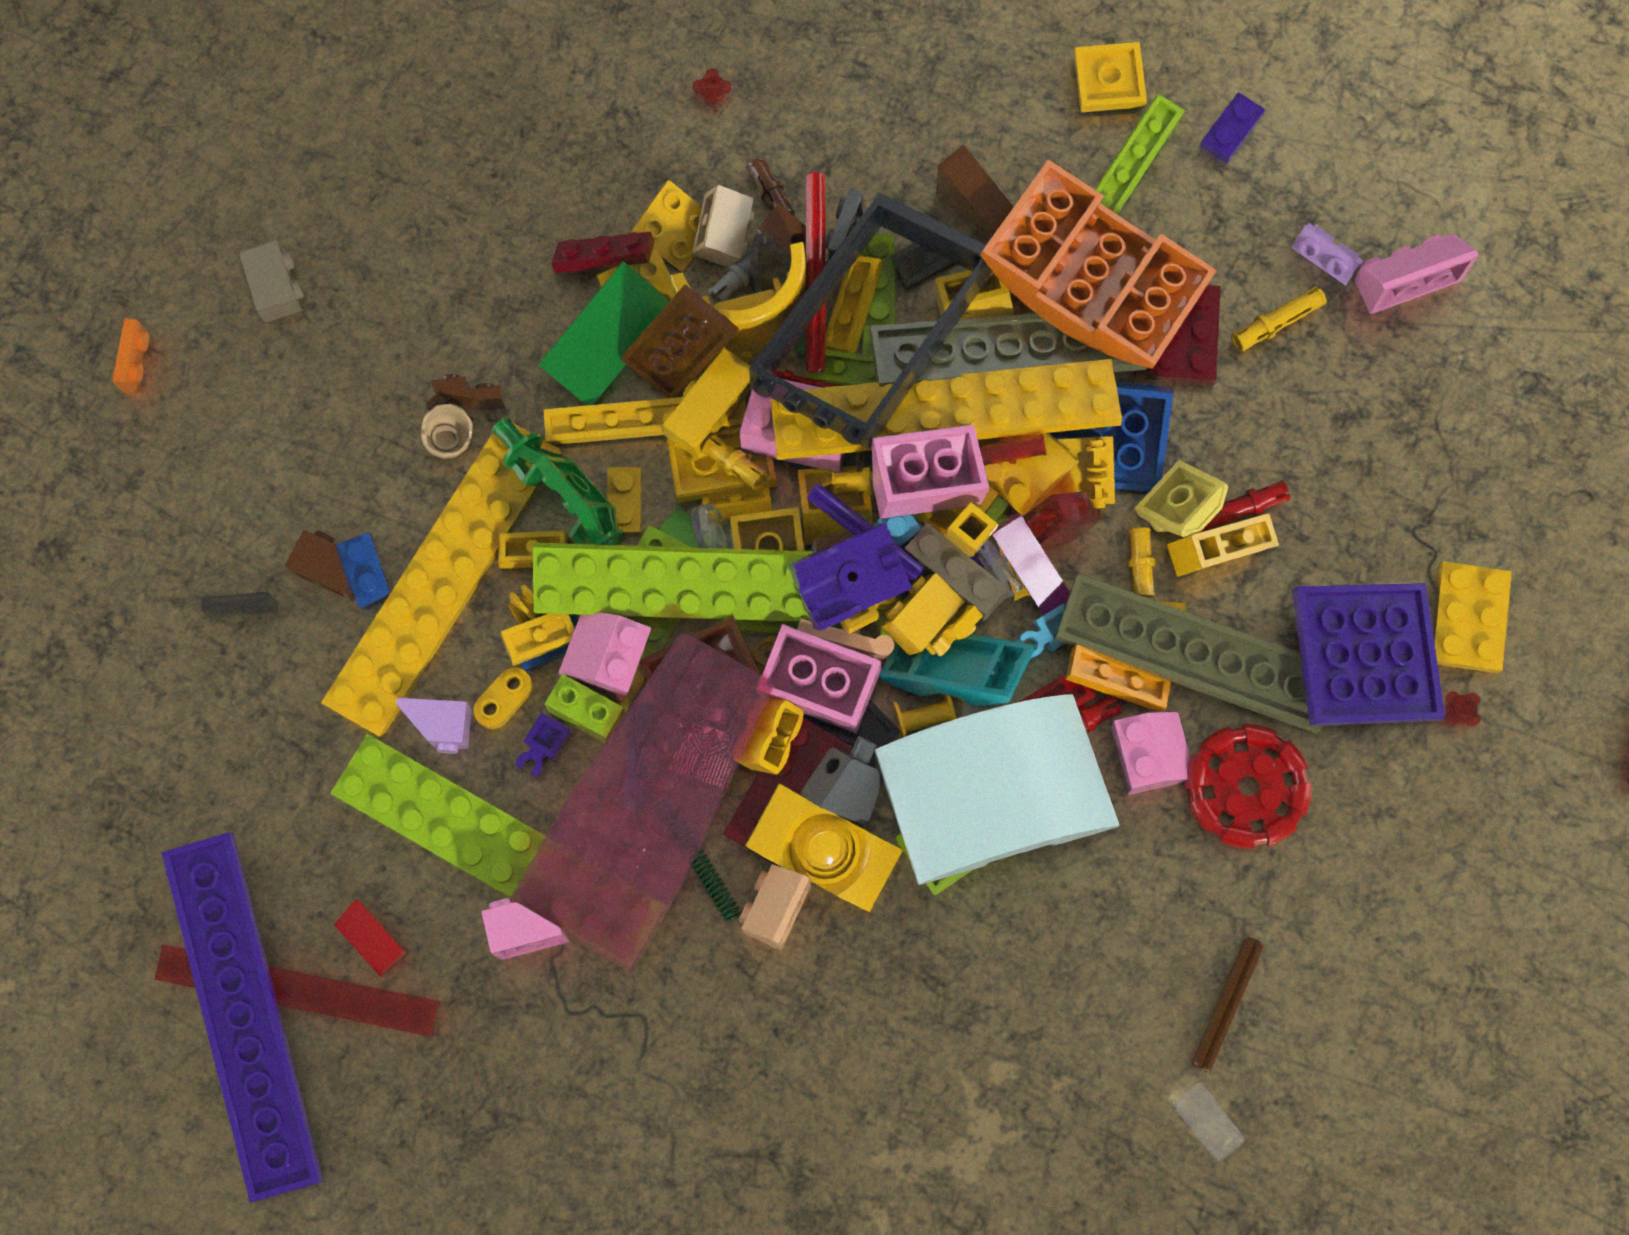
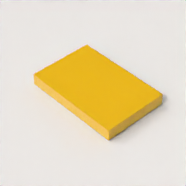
(706, 478)

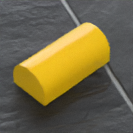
(517, 547)

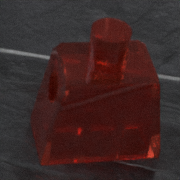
(1070, 513)

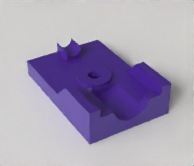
(824, 579)

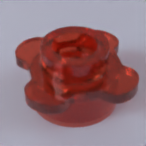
(715, 95)
(1453, 713)

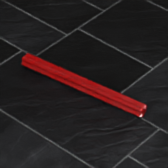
(814, 264)

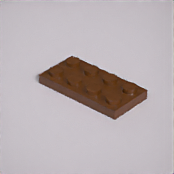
(679, 342)

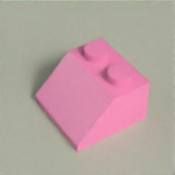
(605, 652)
(1151, 751)
(518, 931)

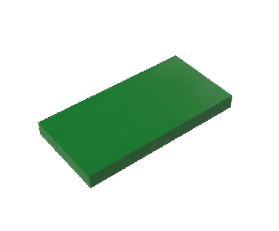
(591, 347)

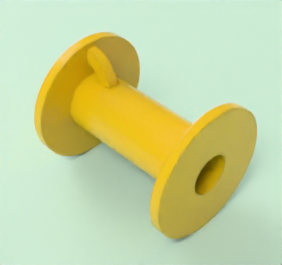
(924, 716)

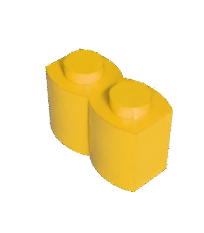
(772, 736)

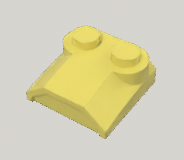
(1183, 500)

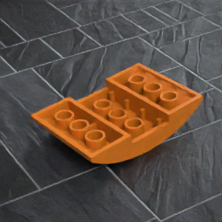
(1094, 269)

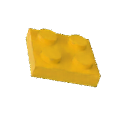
(1110, 77)

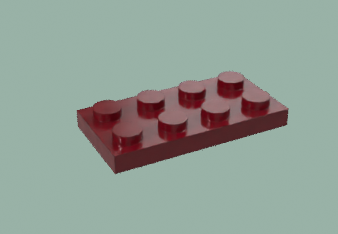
(804, 757)

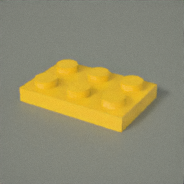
(1471, 616)

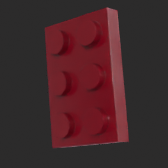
(1194, 348)

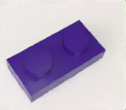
(1232, 127)

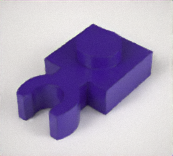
(546, 740)

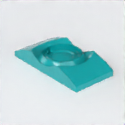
(972, 669)

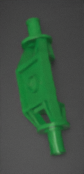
(580, 496)

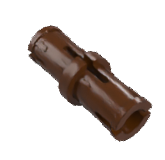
(769, 188)

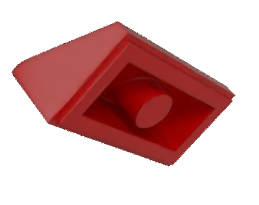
(370, 937)

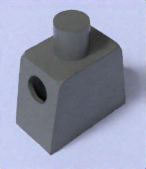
(846, 782)

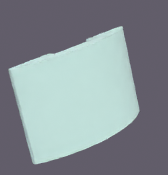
(995, 786)

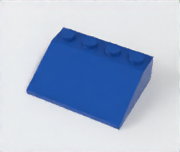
(1140, 438)

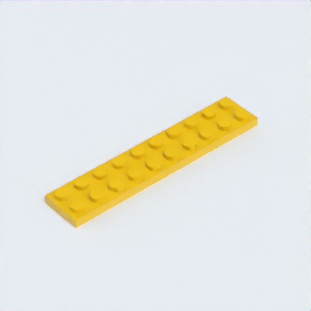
(993, 401)
(432, 591)

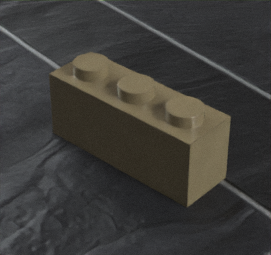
(957, 570)

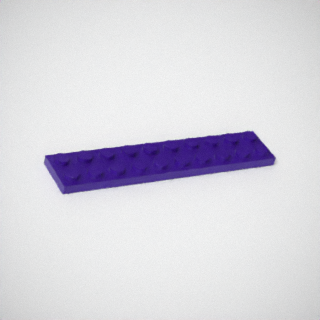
(242, 1017)

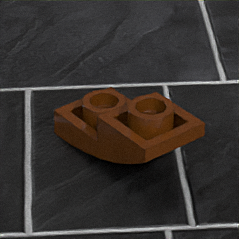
(458, 392)

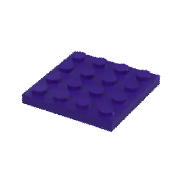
(1368, 654)

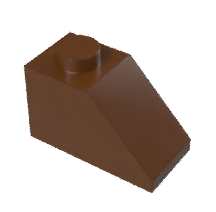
(320, 563)

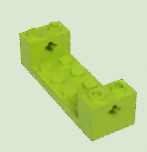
(594, 710)

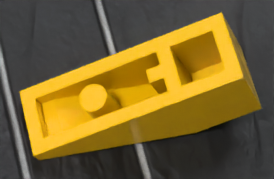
(1222, 544)

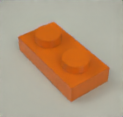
(128, 363)

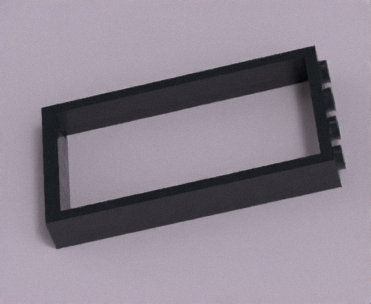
(914, 227)

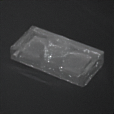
(1208, 1122)

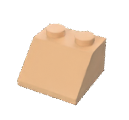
(775, 906)

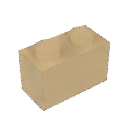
(723, 226)

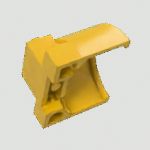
(760, 313)

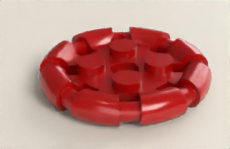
(1267, 777)

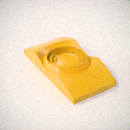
(824, 848)

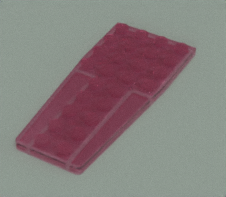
(646, 803)

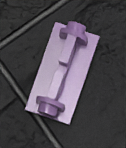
(1319, 249)

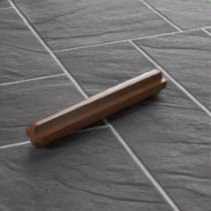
(1227, 1004)

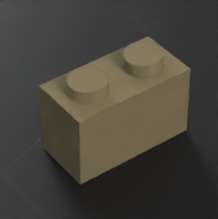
(271, 281)

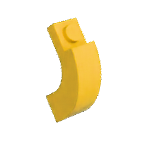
(963, 527)

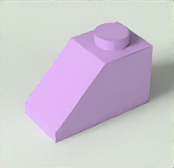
(440, 721)

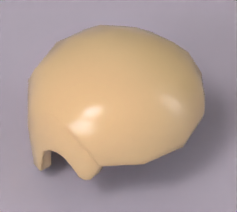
(446, 431)

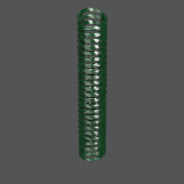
(712, 894)

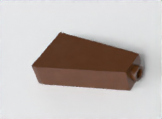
(972, 194)

